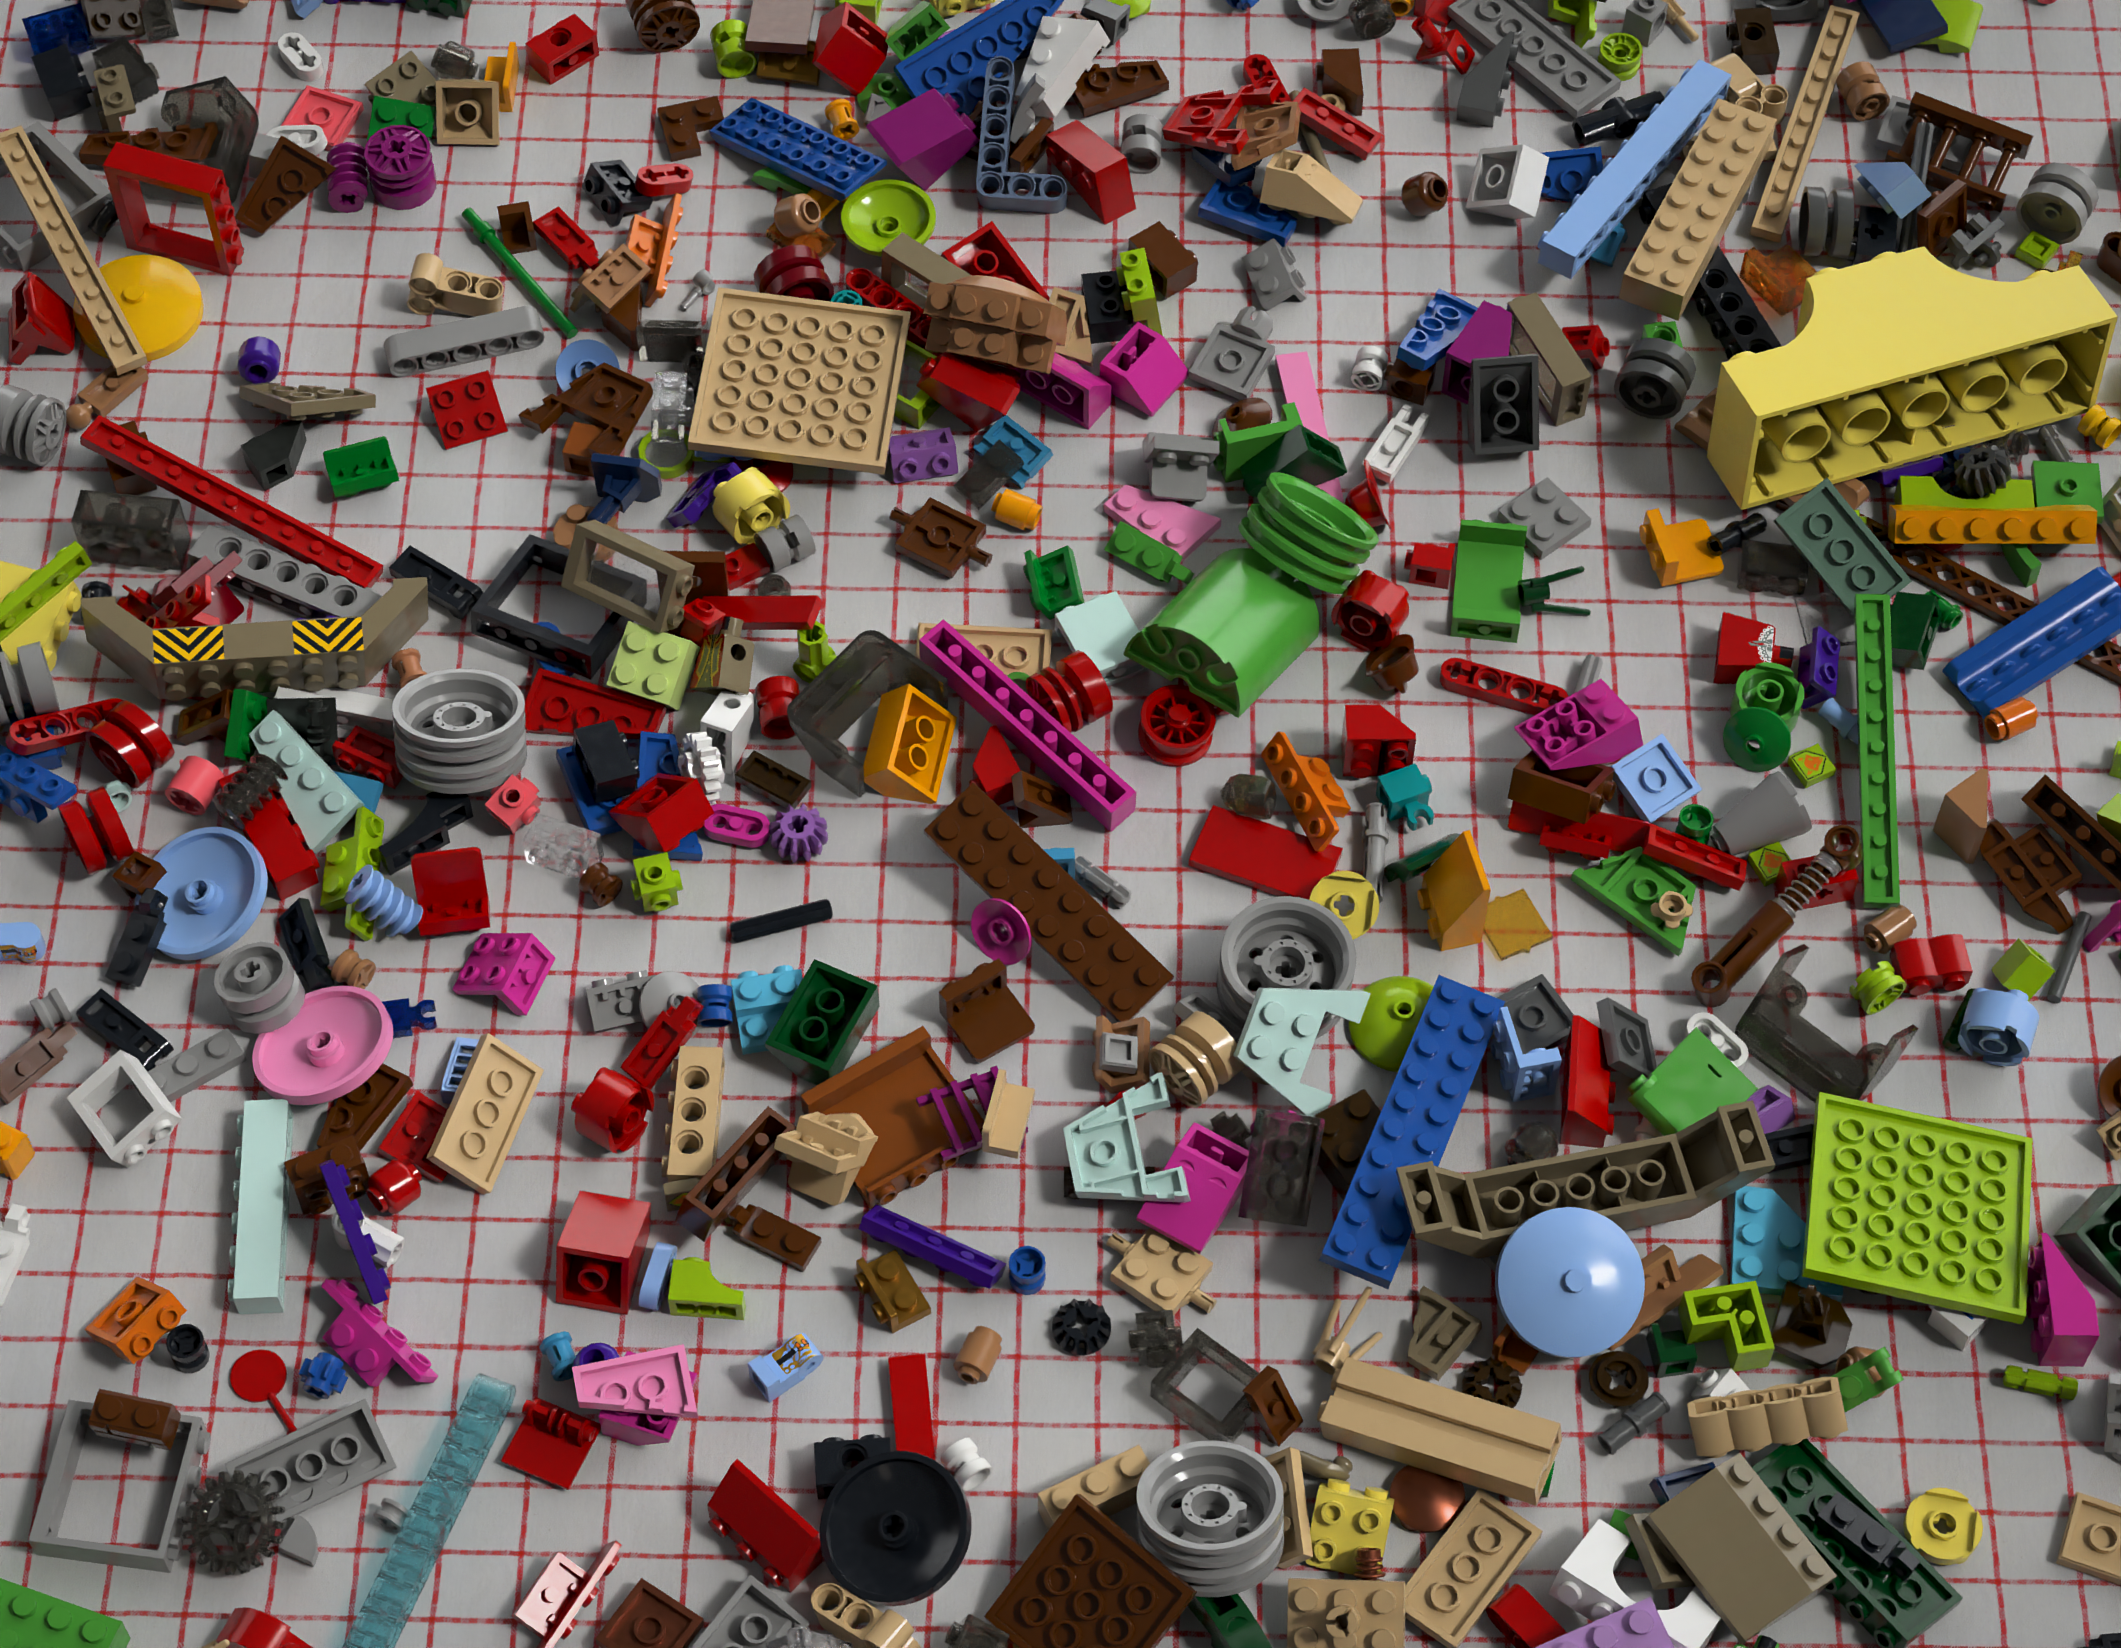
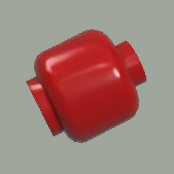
(394, 1186)

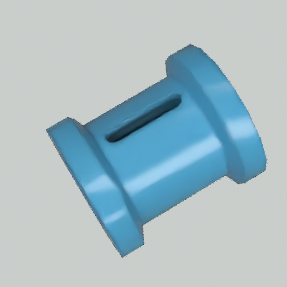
(560, 1355)

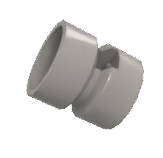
(1142, 143)
(775, 547)

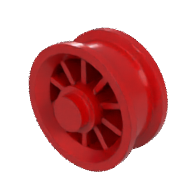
(1176, 726)

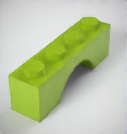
(1925, 491)

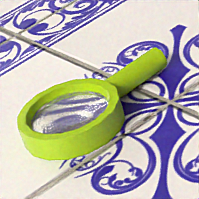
(670, 458)

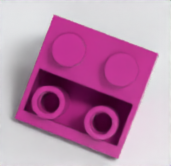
(1143, 369)
(639, 1427)

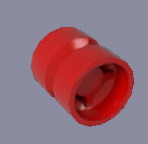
(773, 699)

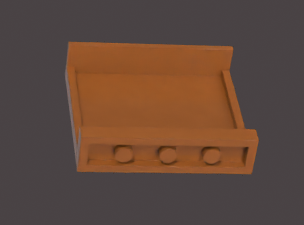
(885, 1095)

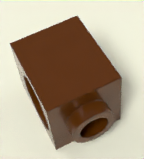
(1408, 382)

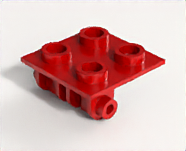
(466, 409)
(551, 1442)

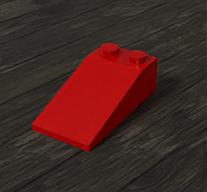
(990, 254)

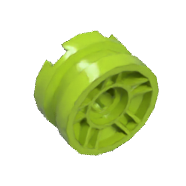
(1621, 55)
(1878, 987)

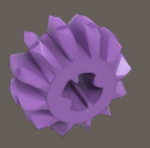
(798, 833)

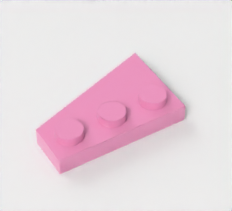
(1162, 519)
(639, 1383)

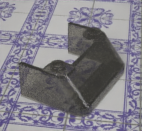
(846, 690)
(1803, 1052)

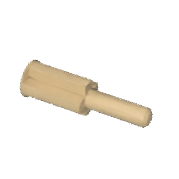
(1675, 15)

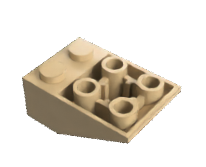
(1305, 186)

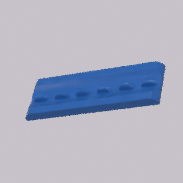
(796, 149)
(2039, 643)

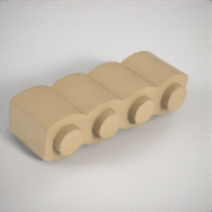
(1767, 1416)

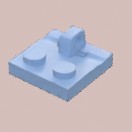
(1654, 779)

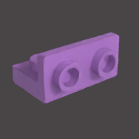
(923, 455)

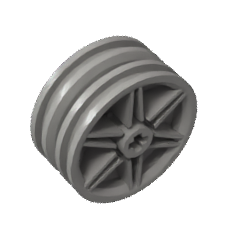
(459, 730)
(1284, 961)
(1212, 1535)

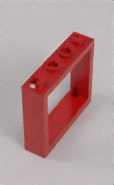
(130, 164)

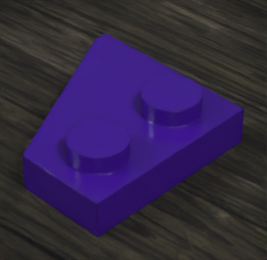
(701, 495)

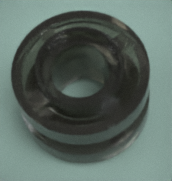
(1371, 18)

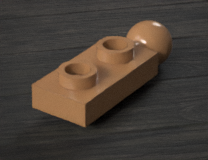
(104, 395)

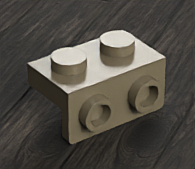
(113, 95)

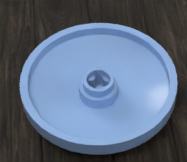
(212, 891)
(1569, 1282)

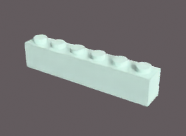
(262, 1207)

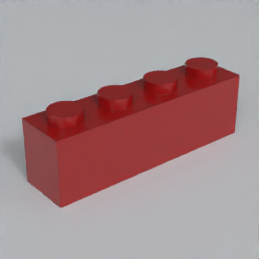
(280, 845)

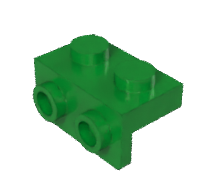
(360, 467)
(1053, 581)

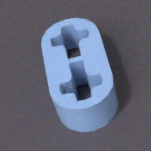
(657, 1276)

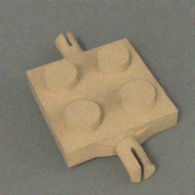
(1161, 1272)

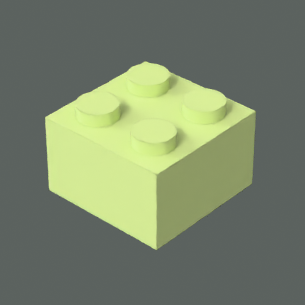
(653, 665)

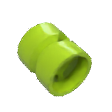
(729, 49)

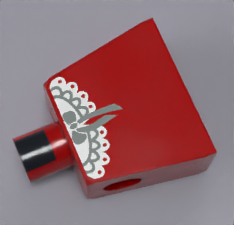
(1743, 645)

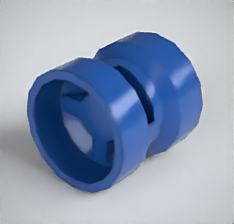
(716, 1005)
(1027, 1261)

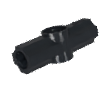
(1615, 118)

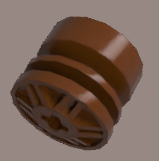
(664, 23)

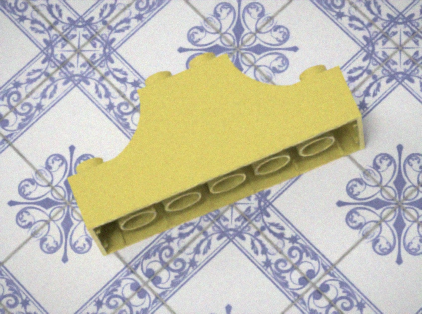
(1902, 354)

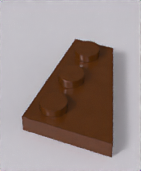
(1119, 85)
(282, 184)

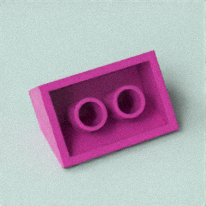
(1068, 390)

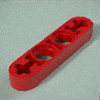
(1505, 682)
(64, 719)

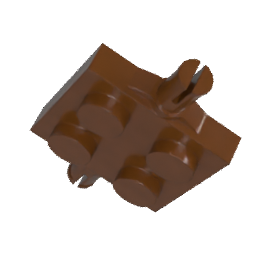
(940, 537)

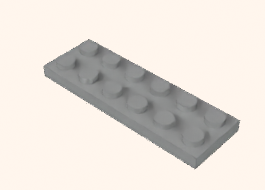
(1543, 54)

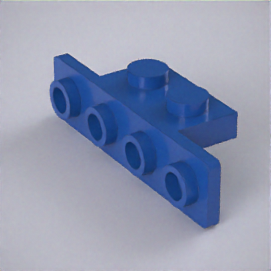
(29, 787)

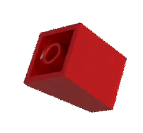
(602, 1252)

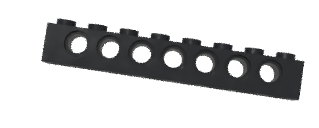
(1722, 297)

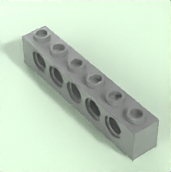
(272, 583)

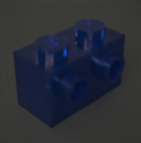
(59, 30)

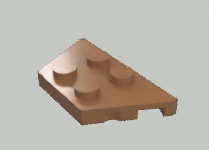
(1268, 131)

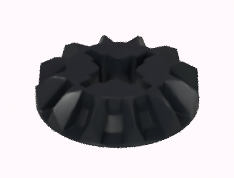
(1071, 1338)

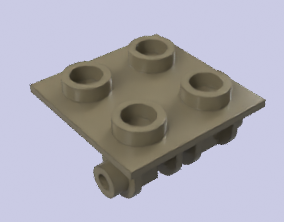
(405, 81)

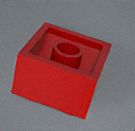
(663, 811)

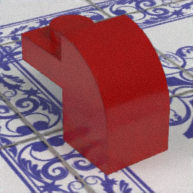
(258, 1630)

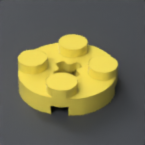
(1358, 891)
(1959, 1514)

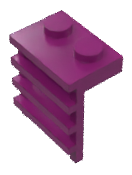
(983, 1087)

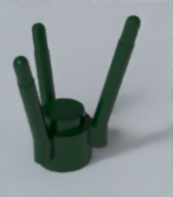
(1535, 590)

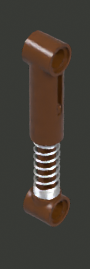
(1774, 919)

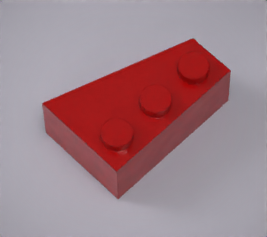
(1092, 169)

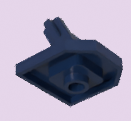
(621, 483)

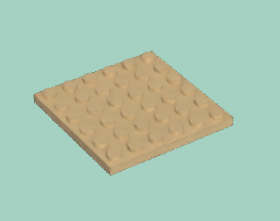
(800, 381)

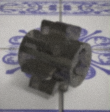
(1231, 1128)

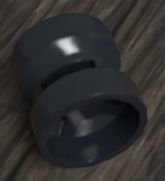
(186, 1340)

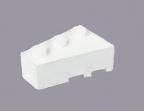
(1060, 57)

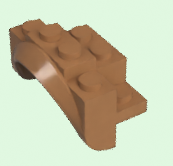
(984, 321)

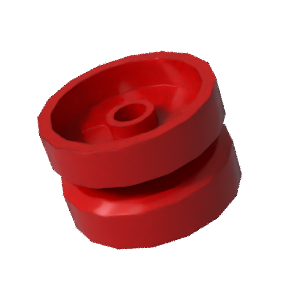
(130, 744)
(92, 832)

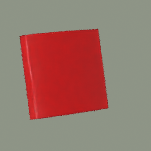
(414, 1135)

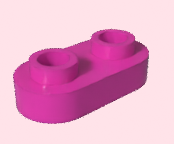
(737, 826)

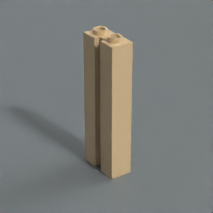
(1440, 1430)

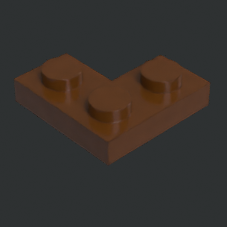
(683, 120)

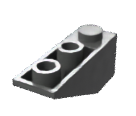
(1483, 86)

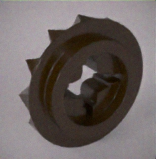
(1614, 1364)
(1478, 1375)

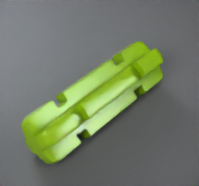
(2040, 1382)

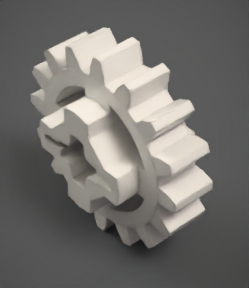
(702, 762)

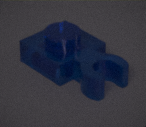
(406, 1017)

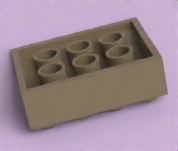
(1741, 1548)

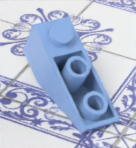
(1893, 186)

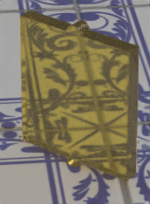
(1514, 925)

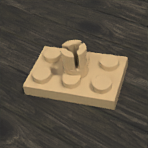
(1345, 1613)

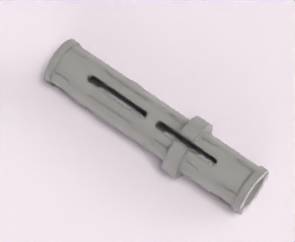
(1374, 843)

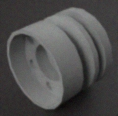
(30, 425)
(26, 683)

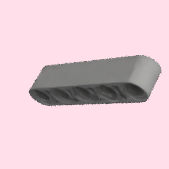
(463, 341)

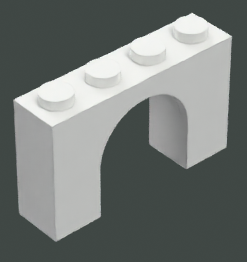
(1590, 1589)

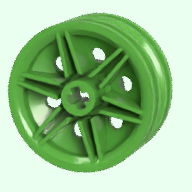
(1308, 533)

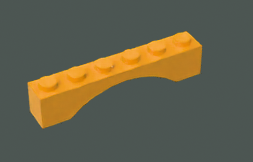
(1992, 526)

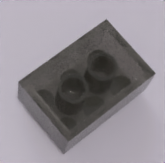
(131, 530)

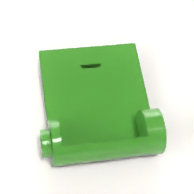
(1688, 1085)

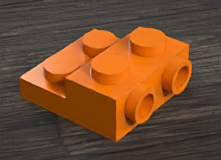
(136, 1320)

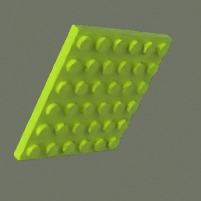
(1919, 1208)

